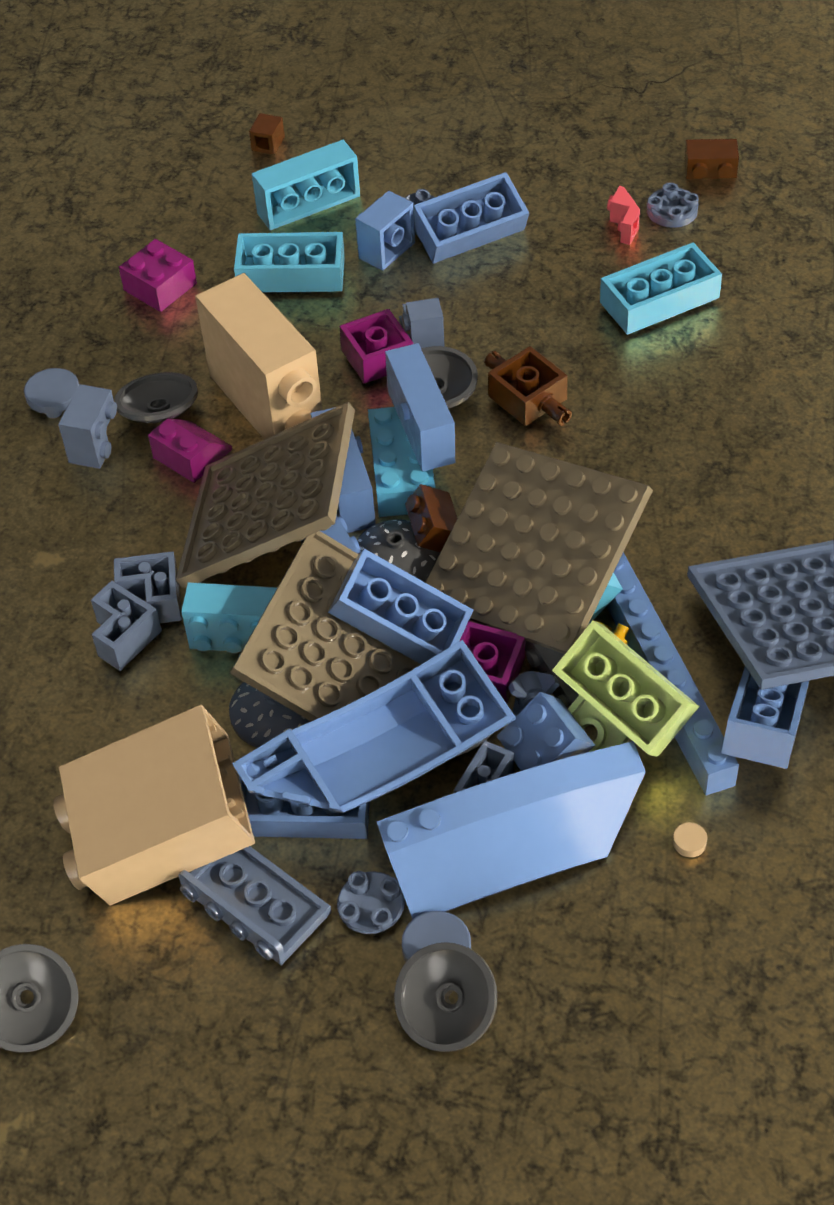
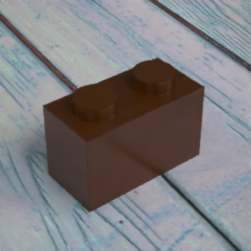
(711, 158)
(431, 516)

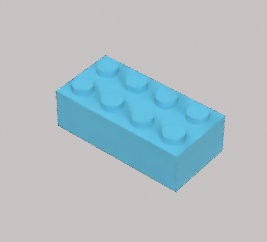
(306, 184)
(292, 261)
(660, 288)
(394, 463)
(222, 614)

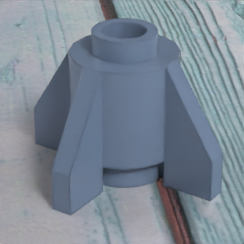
(528, 685)

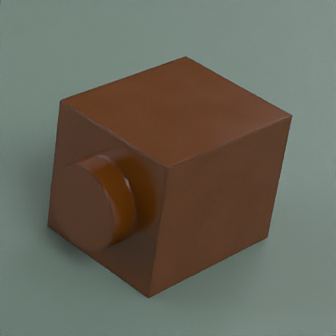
(266, 134)

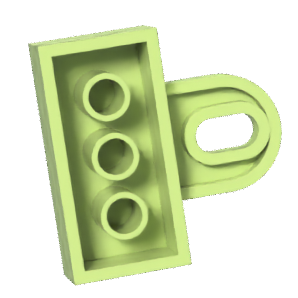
(622, 693)

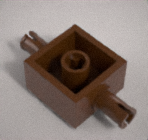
(528, 386)

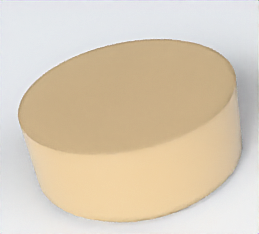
(690, 839)

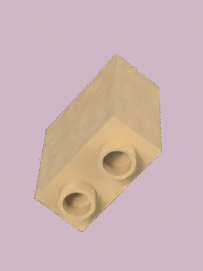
(258, 356)
(152, 807)

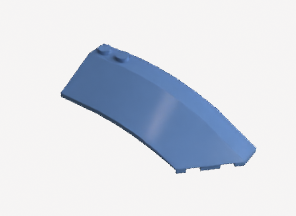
(381, 737)
(512, 829)

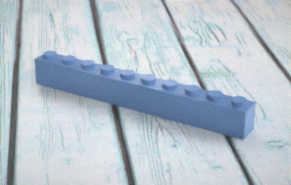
(700, 736)

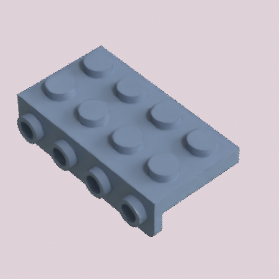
(256, 902)

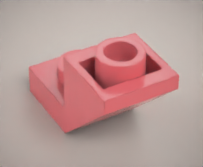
(624, 213)

